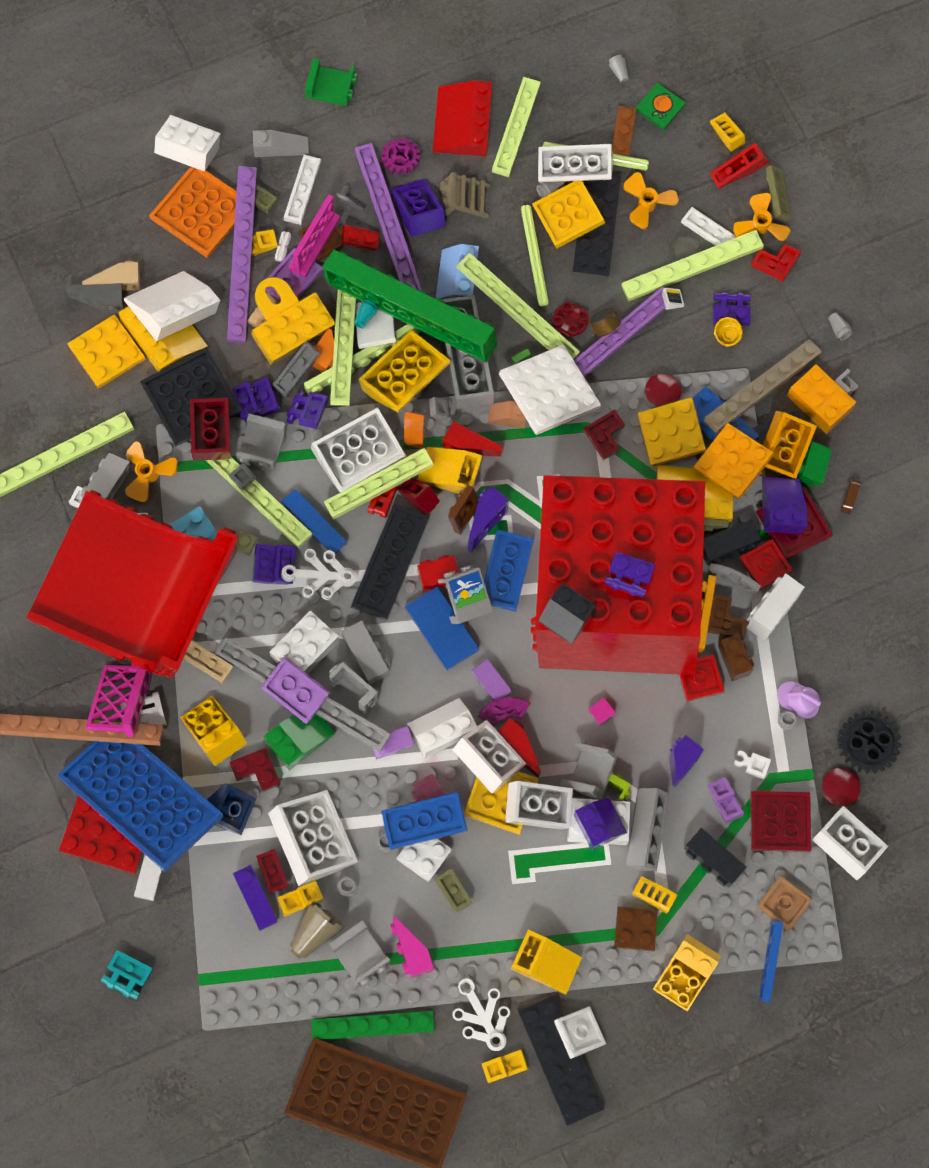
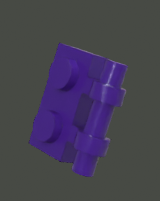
(738, 311)
(312, 412)
(632, 569)

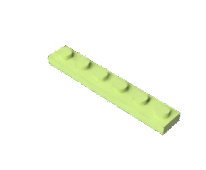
(516, 127)
(378, 483)

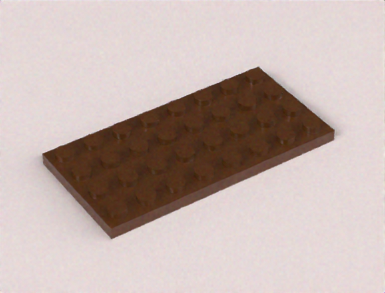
(375, 1105)

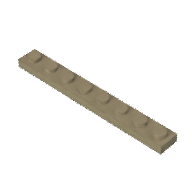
(762, 386)

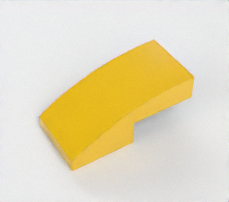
(263, 242)
(299, 898)
(505, 1066)

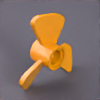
(636, 186)
(759, 205)
(140, 486)

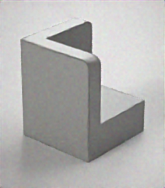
(846, 382)

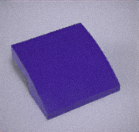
(256, 398)
(270, 562)

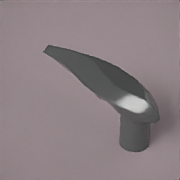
(343, 196)

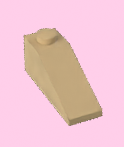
(125, 273)

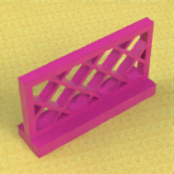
(315, 238)
(133, 699)

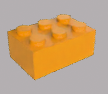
(821, 399)
(789, 442)

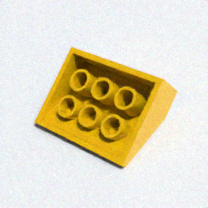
(166, 350)
(403, 372)
(717, 500)

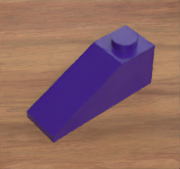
(255, 897)

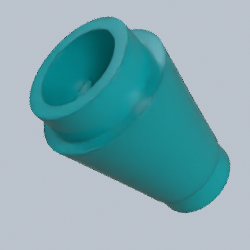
(365, 314)

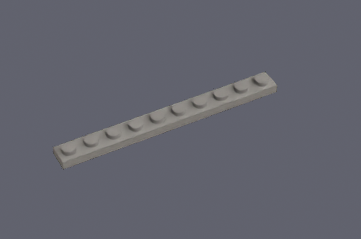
(330, 710)

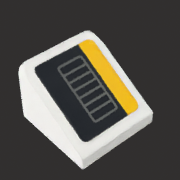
(672, 298)

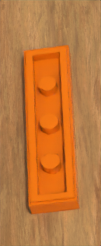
(414, 430)

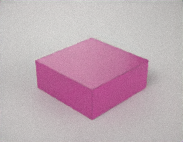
(601, 711)

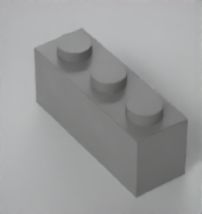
(108, 477)
(366, 652)

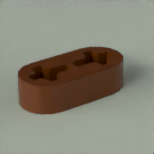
(850, 496)

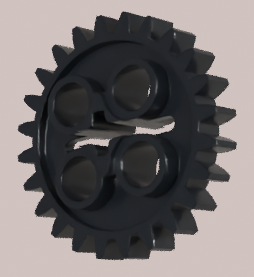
(859, 756)

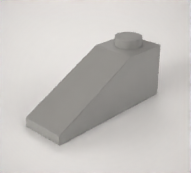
(275, 143)

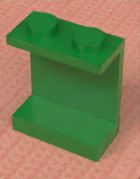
(330, 84)

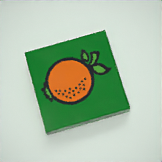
(660, 106)

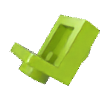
(618, 782)

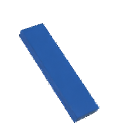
(313, 521)
(771, 961)

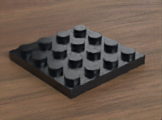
(188, 379)

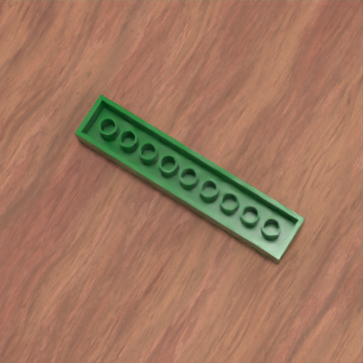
(410, 305)

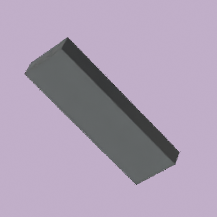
(296, 369)

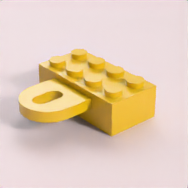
(289, 322)

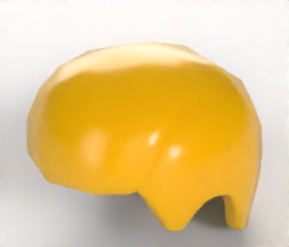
(728, 331)

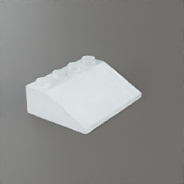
(173, 304)
(357, 450)
(312, 837)

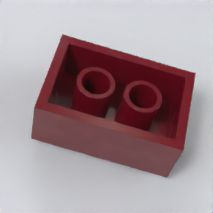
(210, 429)

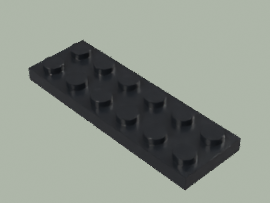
(595, 248)
(390, 562)
(566, 1076)

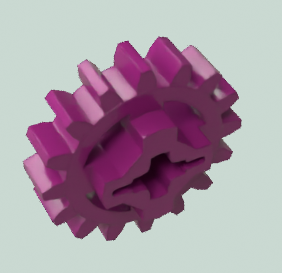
(400, 156)

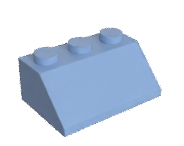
(451, 281)

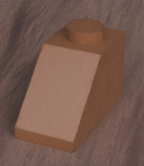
(507, 414)

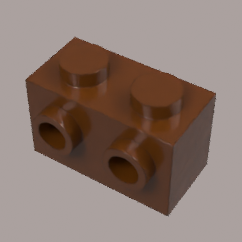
(735, 657)

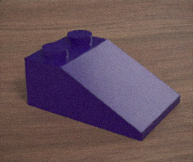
(418, 207)
(783, 505)
(489, 511)

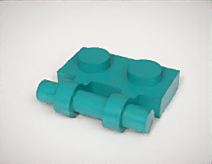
(130, 969)

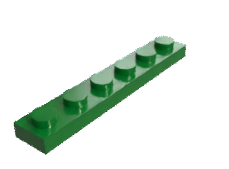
(372, 1025)

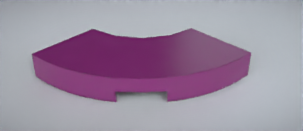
(504, 708)

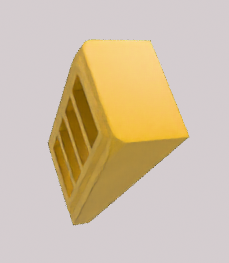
(733, 141)
(657, 904)

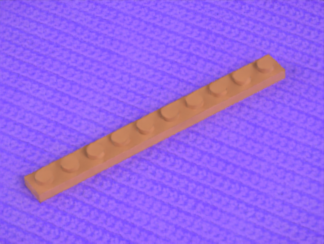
(75, 729)

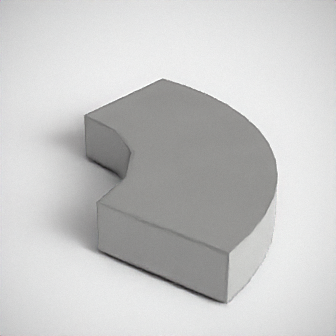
(734, 577)

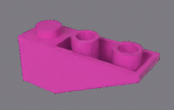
(415, 953)

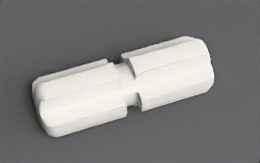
(283, 245)

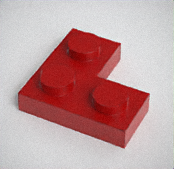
(776, 266)

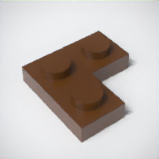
(720, 621)

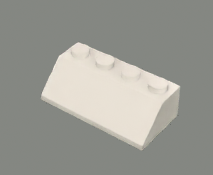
(575, 163)

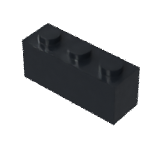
(730, 542)
(714, 858)

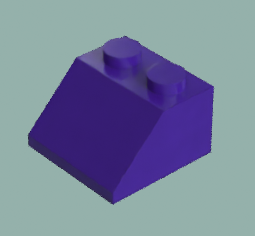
(683, 757)
(599, 823)

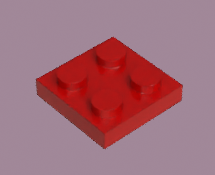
(766, 564)
(705, 681)

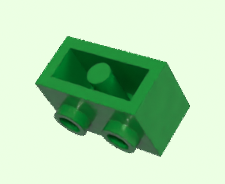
(814, 465)

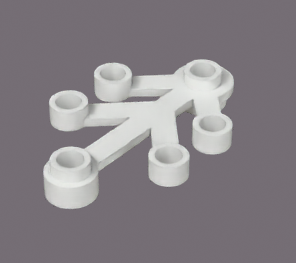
(321, 575)
(483, 1018)

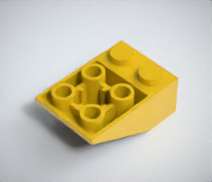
(451, 469)
(213, 730)
(546, 962)
(687, 972)

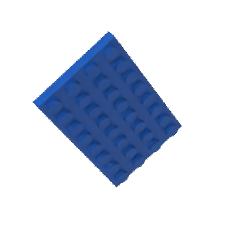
(141, 799)

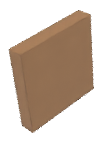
(784, 903)

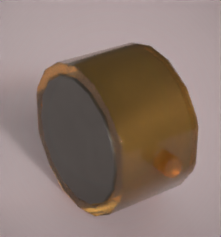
(605, 322)

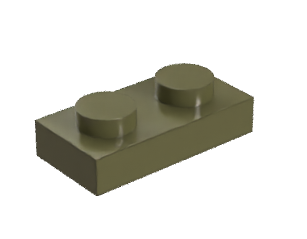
(453, 891)

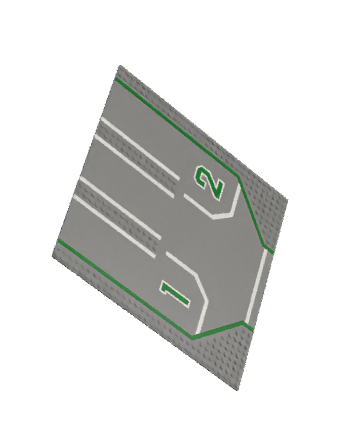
(511, 878)

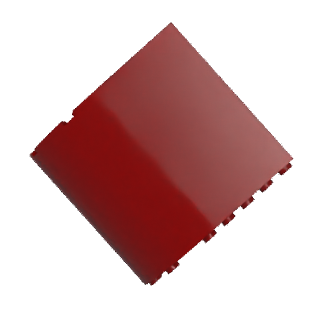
(130, 584)

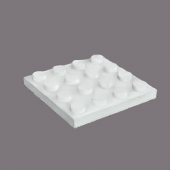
(549, 389)

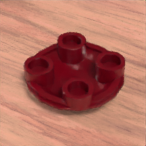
(570, 319)
(662, 389)
(841, 787)

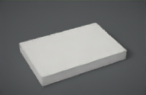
(378, 331)

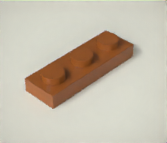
(623, 130)

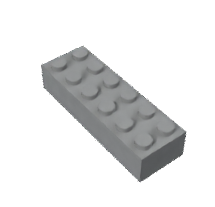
(468, 374)

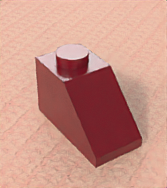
(419, 495)

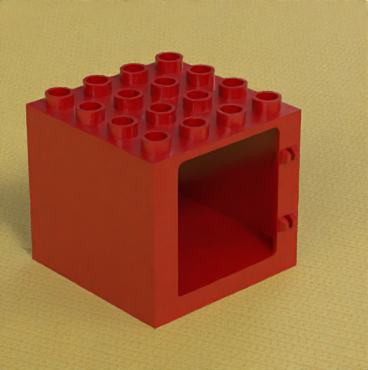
(643, 518)

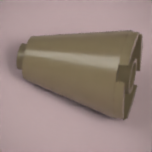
(314, 930)

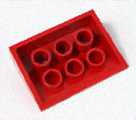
(463, 118)

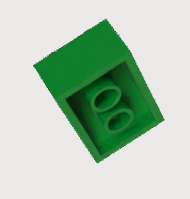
(295, 740)

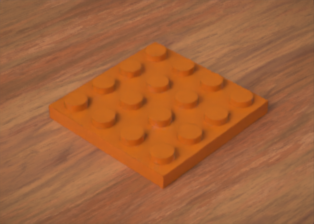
(198, 211)

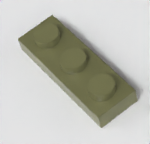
(778, 193)

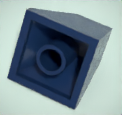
(234, 806)

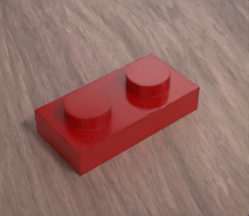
(359, 238)

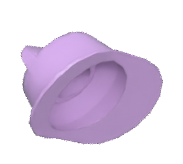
(799, 699)

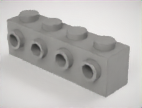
(643, 852)

